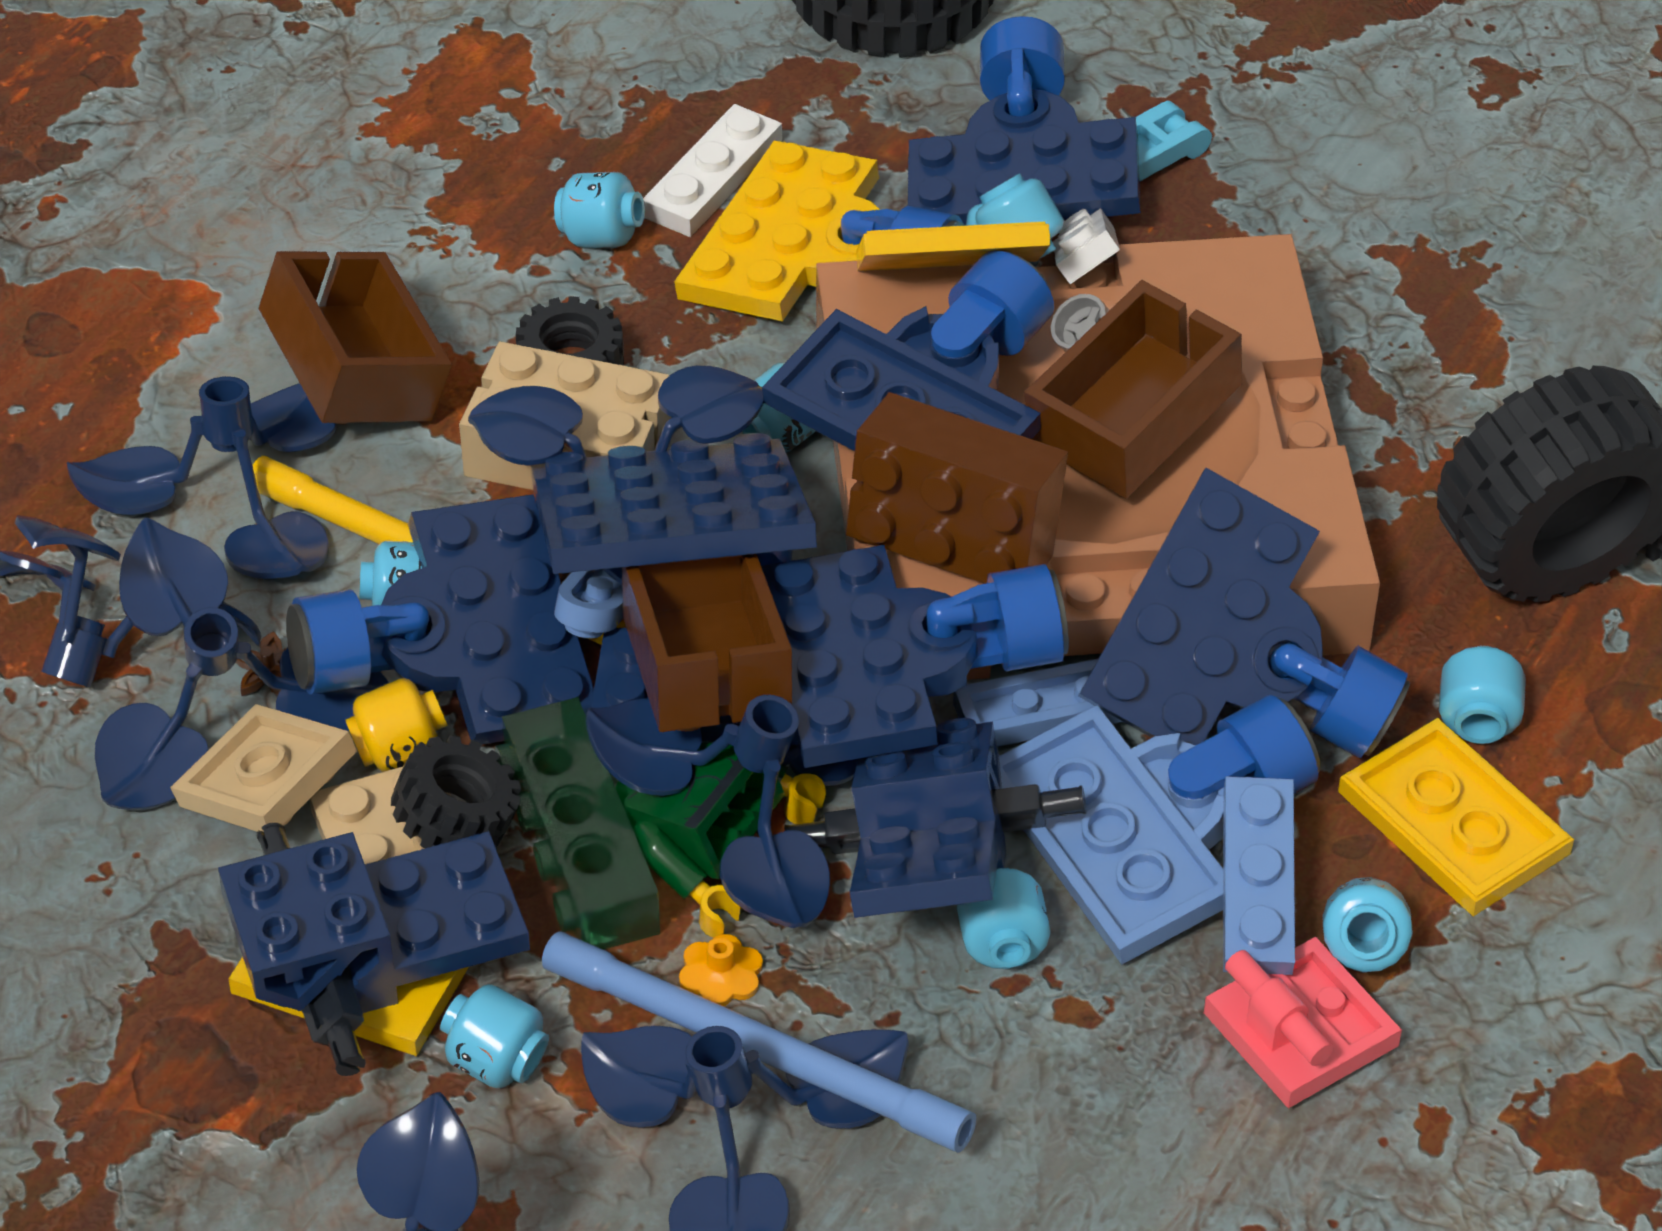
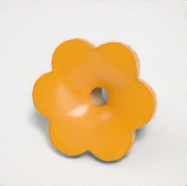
(721, 970)

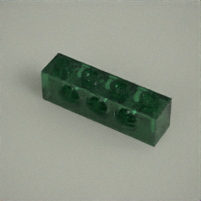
(579, 827)

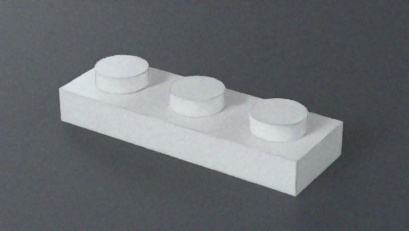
(711, 170)
(1084, 243)

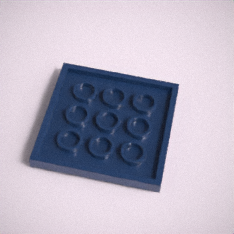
(671, 504)

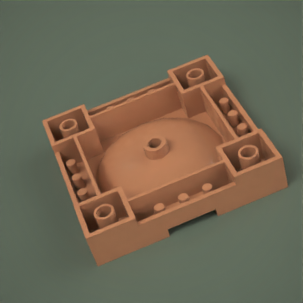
(1265, 437)

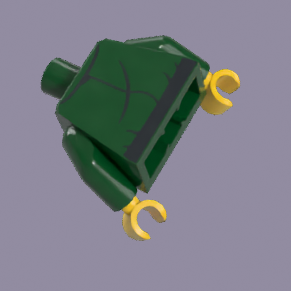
(690, 830)

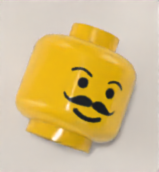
(393, 722)

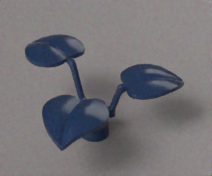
(537, 421)
(144, 476)
(171, 583)
(78, 640)
(766, 875)
(646, 1069)
(421, 1168)

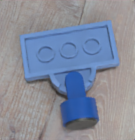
(1152, 814)

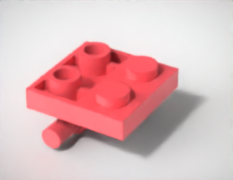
(1301, 1026)

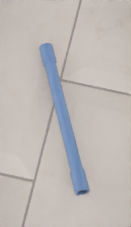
(911, 1108)

